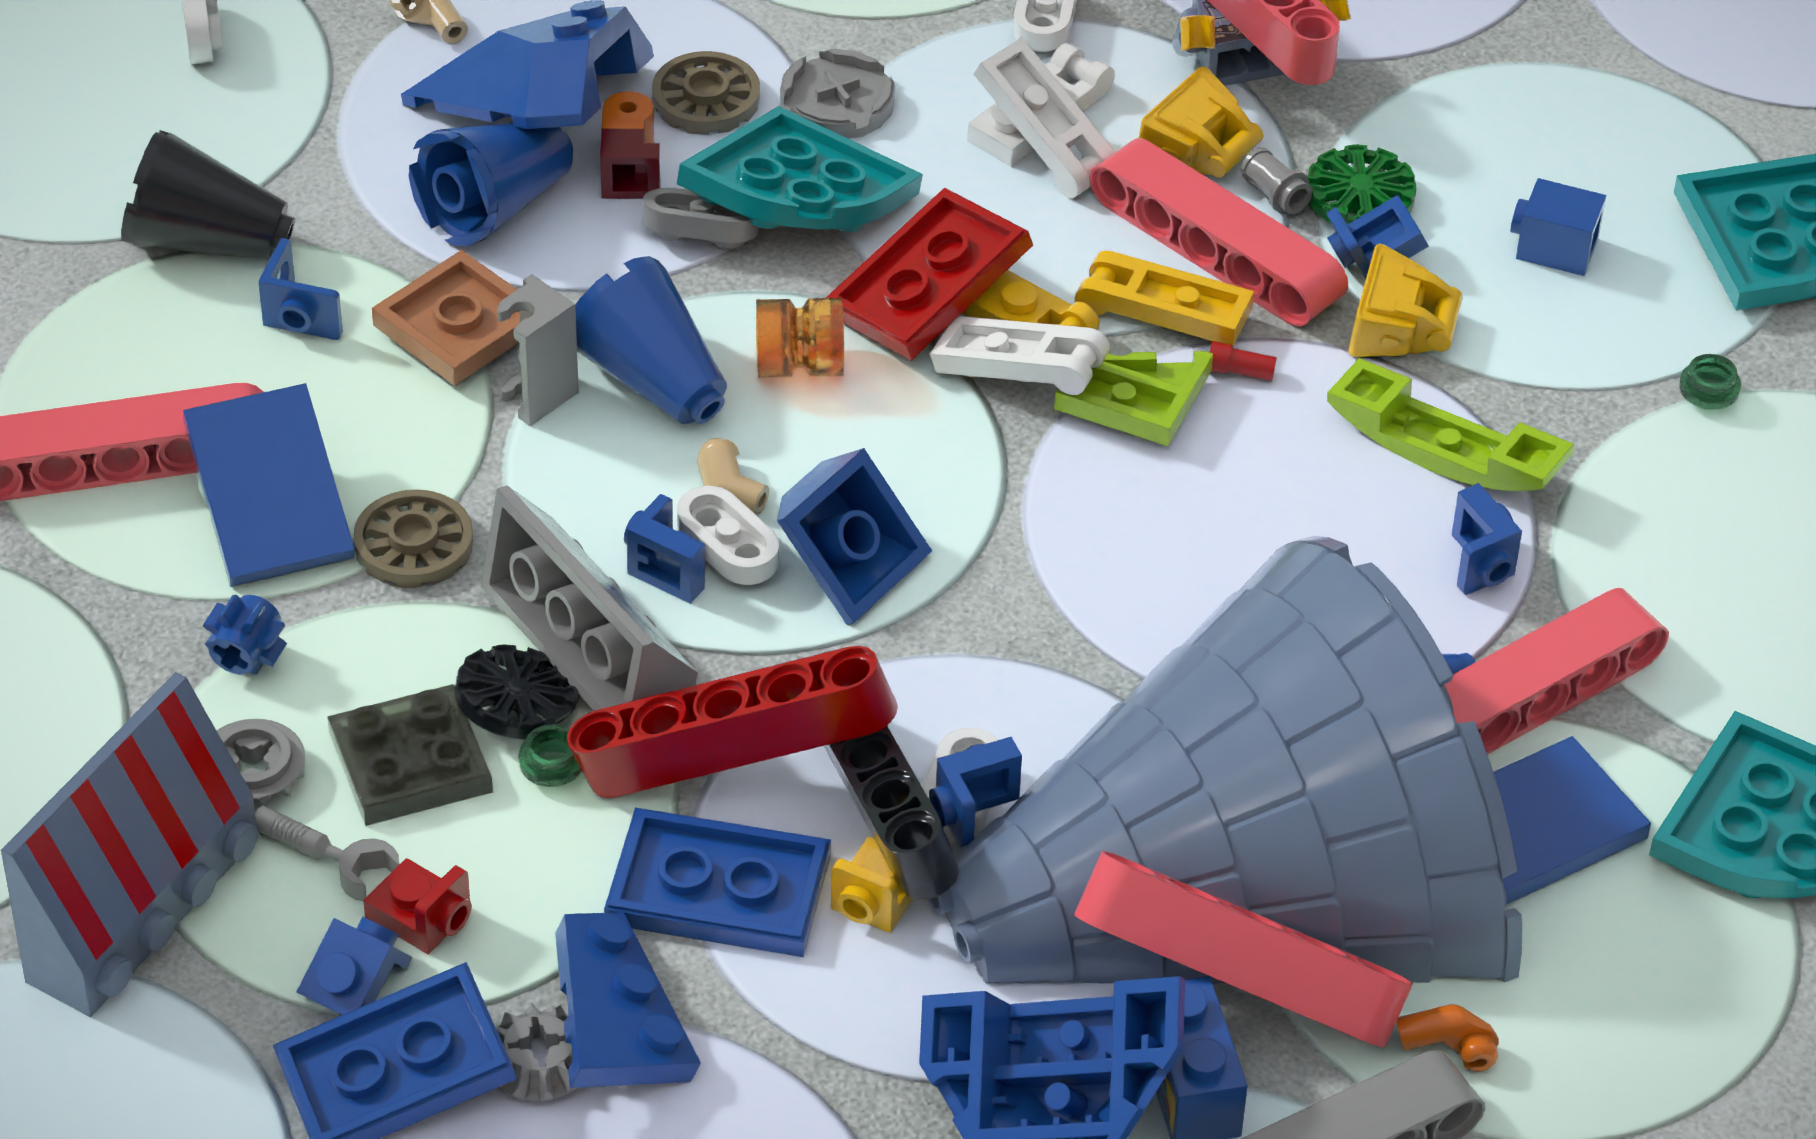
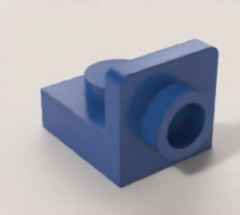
(663, 555)

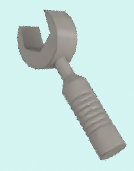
(355, 858)

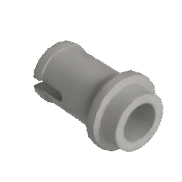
(1286, 189)

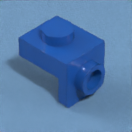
(1385, 225)
(1487, 540)
(974, 782)
(351, 965)

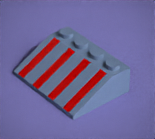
(127, 850)

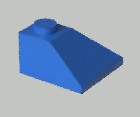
(851, 532)

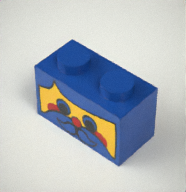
(1206, 1085)

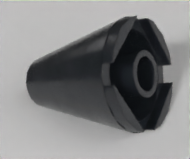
(201, 205)

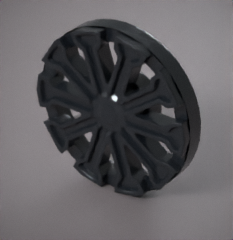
(513, 693)

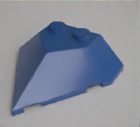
(539, 69)
(1052, 1064)

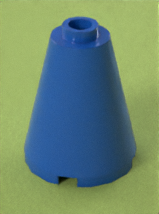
(484, 176)
(650, 341)

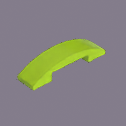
(1442, 442)

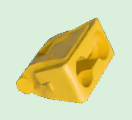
(1202, 125)
(1403, 308)

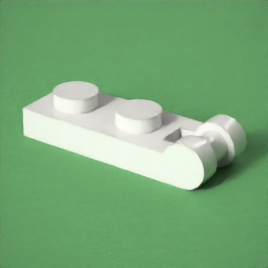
(1044, 115)
(998, 135)
(1021, 352)

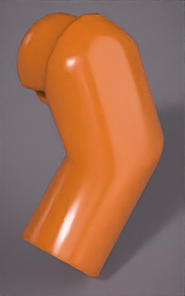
(1457, 1029)

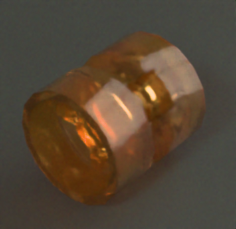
(799, 337)

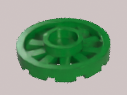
(1359, 187)

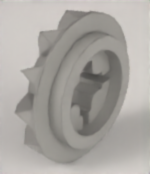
(267, 741)
(533, 1081)

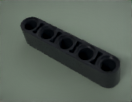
(896, 813)

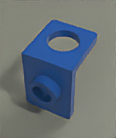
(294, 304)

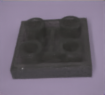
(409, 755)

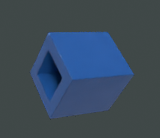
(1558, 226)

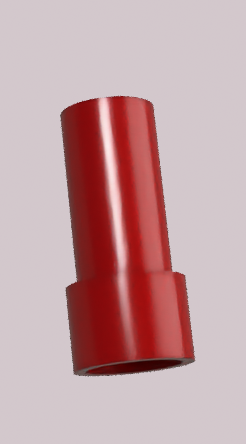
(1241, 362)

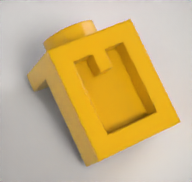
(867, 889)

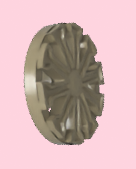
(705, 92)
(413, 537)

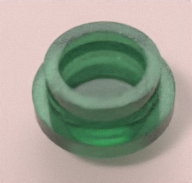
(1710, 382)
(547, 757)

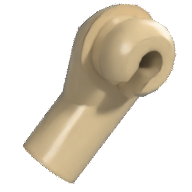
(433, 13)
(720, 468)

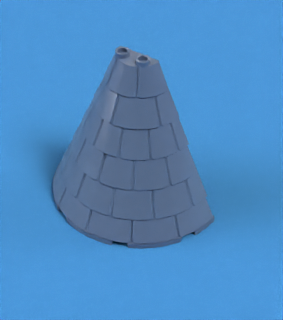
(1280, 765)

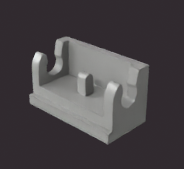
(545, 350)

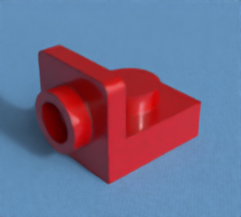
(421, 904)

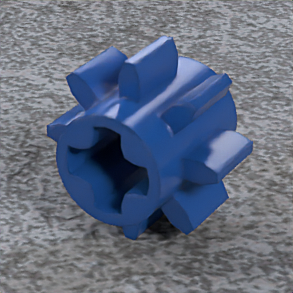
(244, 634)

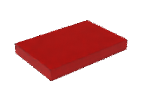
(930, 272)

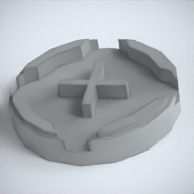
(839, 92)

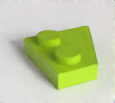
(1139, 394)

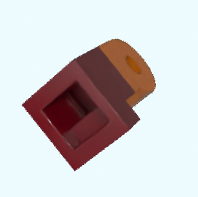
(628, 147)

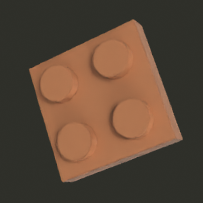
(450, 317)

